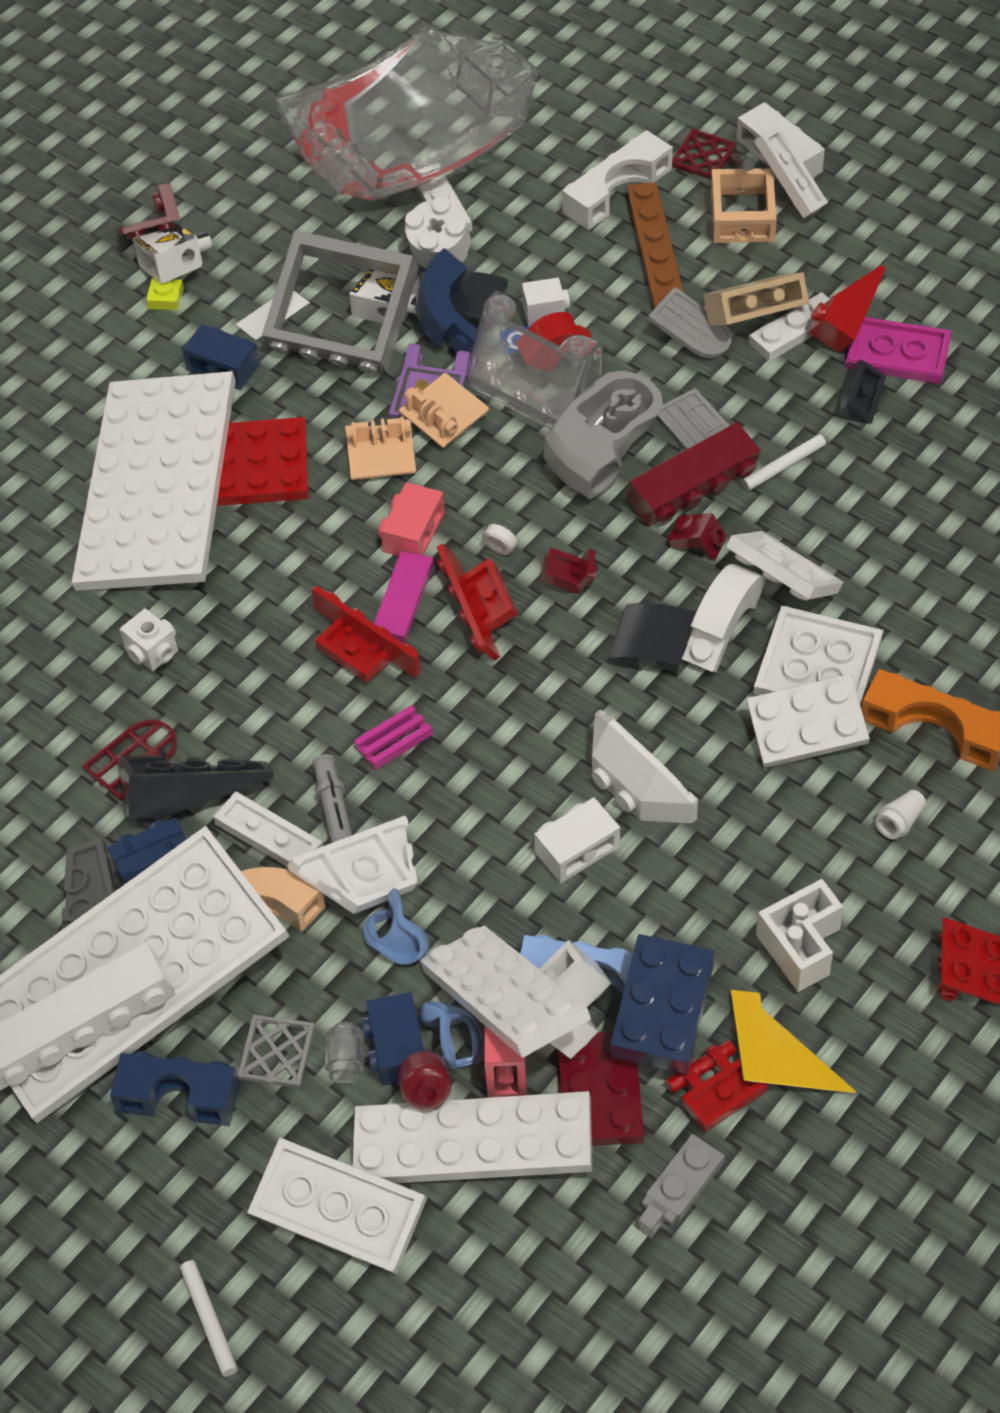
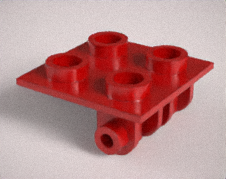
(968, 962)

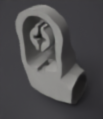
(599, 429)

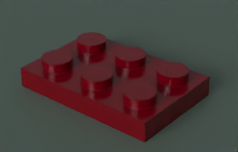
(612, 1089)

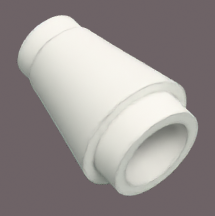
(900, 814)

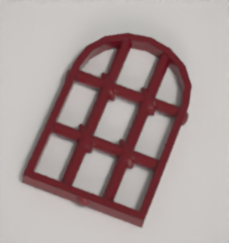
(136, 742)

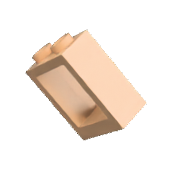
(729, 225)

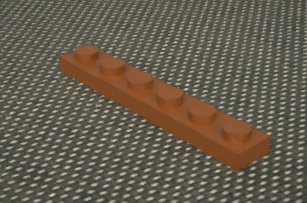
(653, 240)

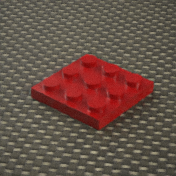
(265, 462)

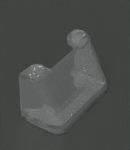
(527, 369)

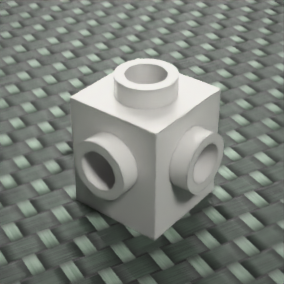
(149, 639)

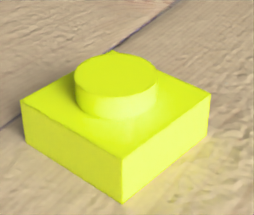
(165, 295)

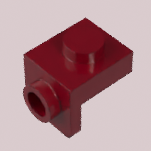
(698, 531)
(568, 570)

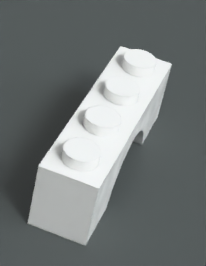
(640, 160)

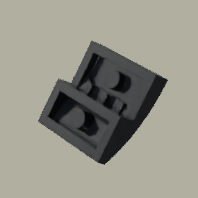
(473, 293)
(652, 636)

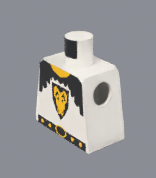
(171, 252)
(372, 295)

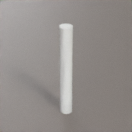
(783, 462)
(208, 1318)

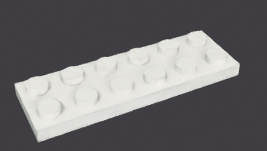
(504, 990)
(475, 1138)

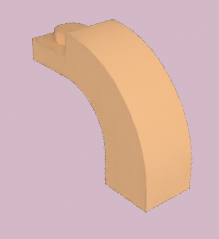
(286, 895)

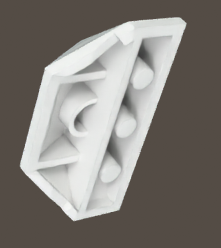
(637, 777)

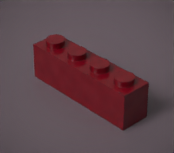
(693, 474)

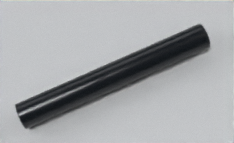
(742, 161)

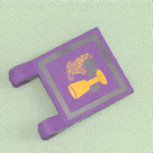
(421, 376)

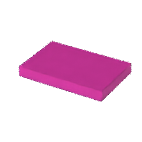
(901, 349)

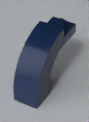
(434, 305)

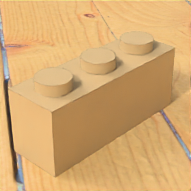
(756, 299)

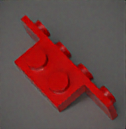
(482, 597)
(359, 642)

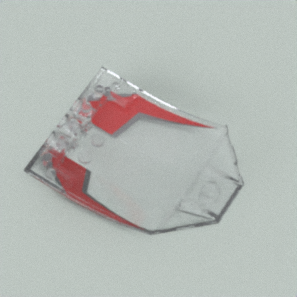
(411, 112)

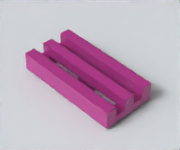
(389, 733)

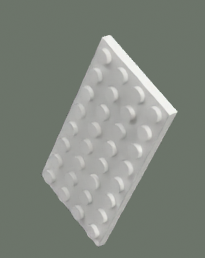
(155, 482)
(195, 918)

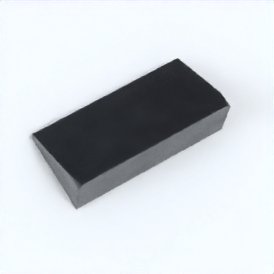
(860, 393)

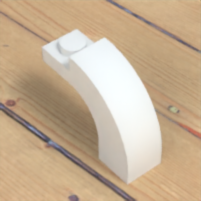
(721, 608)

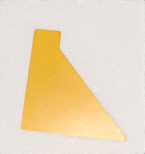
(773, 1053)

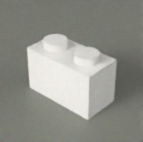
(577, 839)

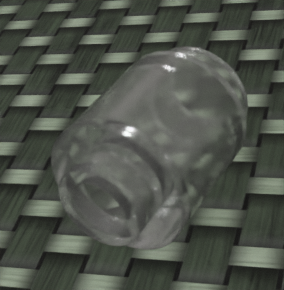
(344, 1052)

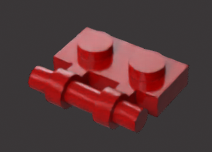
(719, 1095)

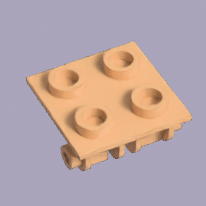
(442, 409)
(380, 449)

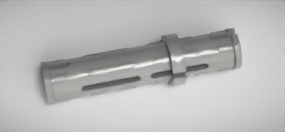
(331, 792)

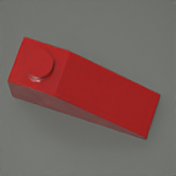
(842, 316)

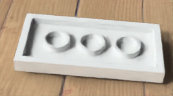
(337, 1205)

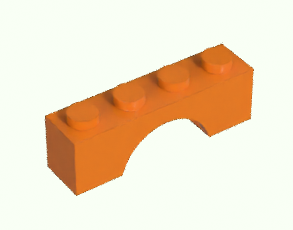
(899, 701)

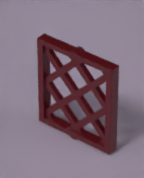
(695, 169)

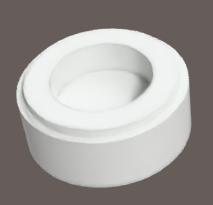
(499, 539)

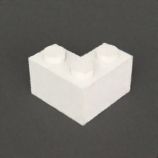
(796, 930)
(583, 980)

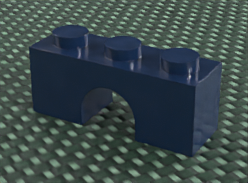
(145, 1079)

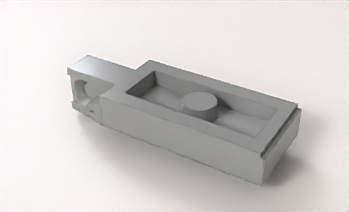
(679, 1184)

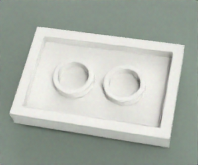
(784, 565)
(807, 720)

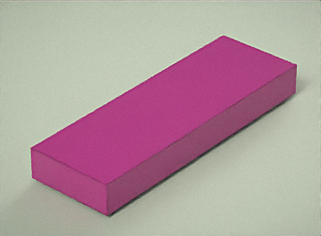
(404, 594)

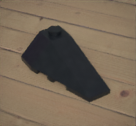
(164, 788)

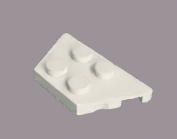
(361, 867)

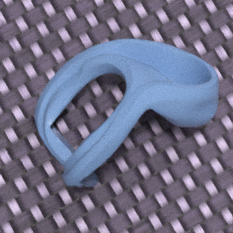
(404, 941)
(443, 1015)

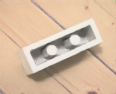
(763, 119)

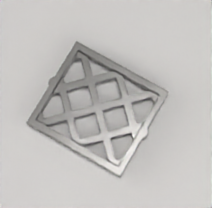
(270, 1079)

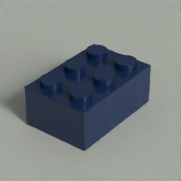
(662, 1004)

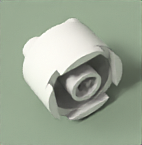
(437, 226)

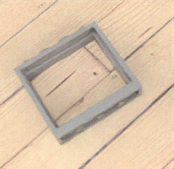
(352, 254)

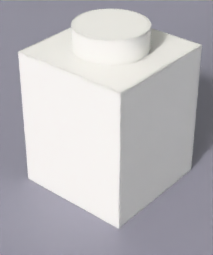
(543, 298)

